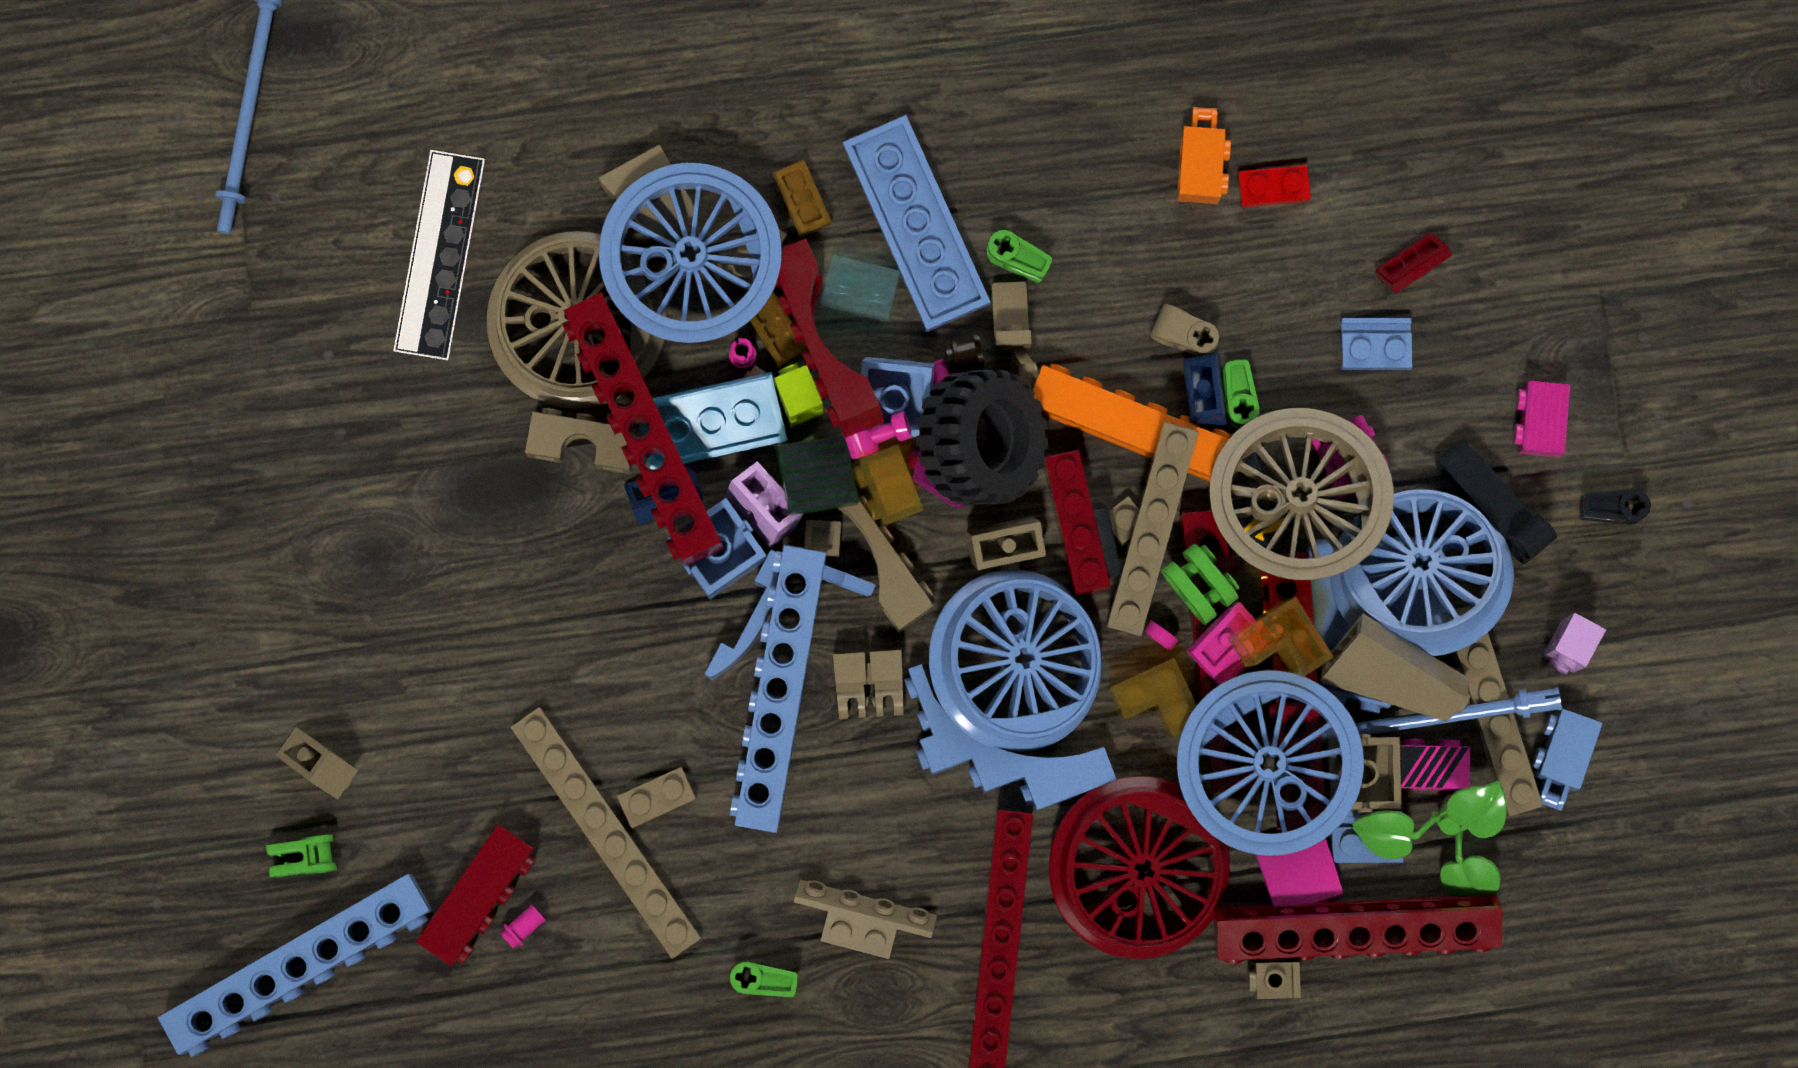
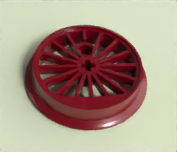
(1162, 798)

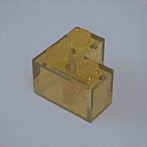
(889, 485)
(1284, 631)
(1156, 688)

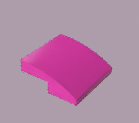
(1301, 876)

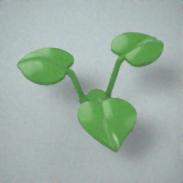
(1476, 808)

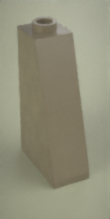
(620, 178)
(1395, 671)

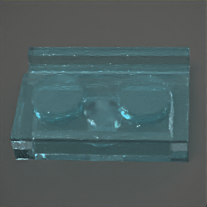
(860, 288)

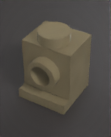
(1290, 980)

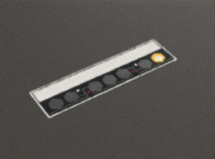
(439, 255)

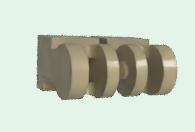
(854, 673)

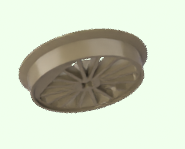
(643, 345)
(1368, 477)

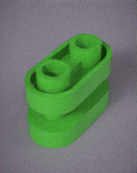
(1201, 562)

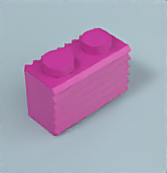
(1542, 419)

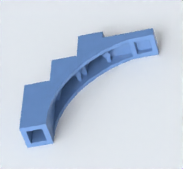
(1045, 779)

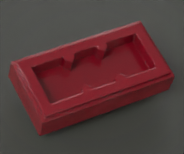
(1413, 262)

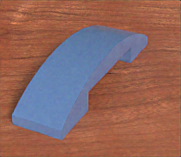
(727, 657)

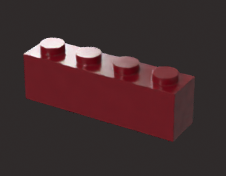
(1076, 524)
(476, 896)

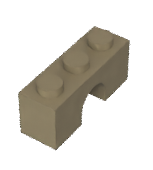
(552, 433)

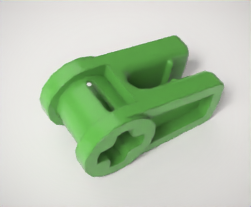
(1024, 257)
(1239, 390)
(316, 856)
(768, 981)

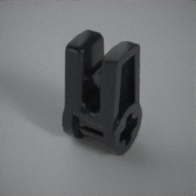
(1610, 506)

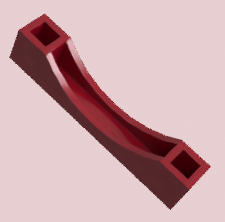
(848, 392)

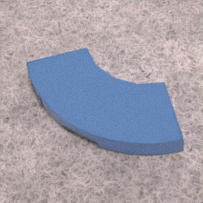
(847, 581)

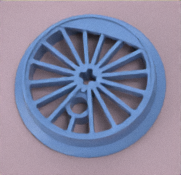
(759, 235)
(1357, 595)
(1229, 704)
(1014, 732)

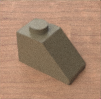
(316, 763)

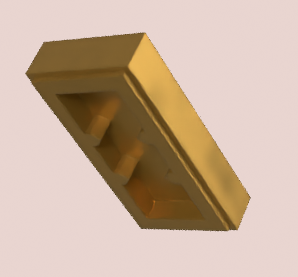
(802, 198)
(776, 333)

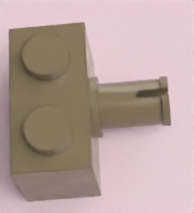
(1006, 544)

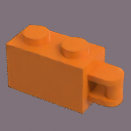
(1202, 160)

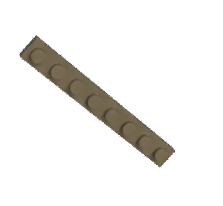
(606, 833)

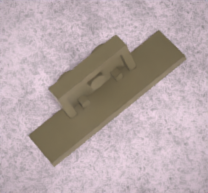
(862, 921)

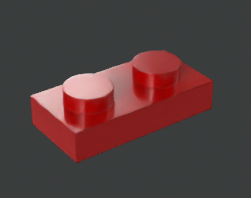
(1273, 186)

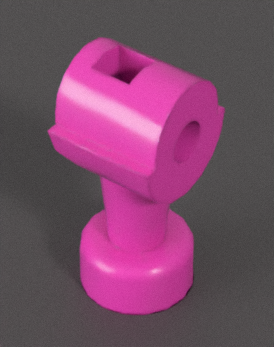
(868, 441)

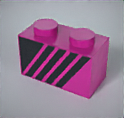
(1434, 767)

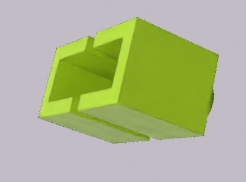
(798, 394)

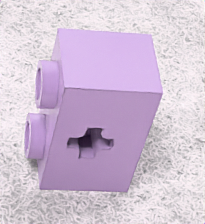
(762, 504)
(1573, 644)

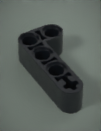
(1488, 493)

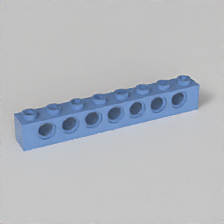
(766, 814)
(181, 1020)

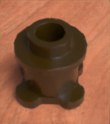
(965, 354)

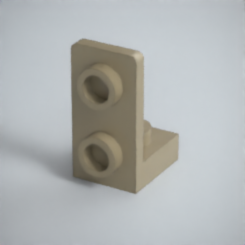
(1010, 316)

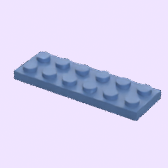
(916, 223)

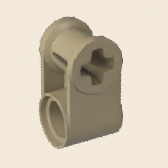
(1177, 330)

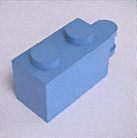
(1565, 755)

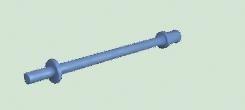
(230, 195)
(1522, 704)

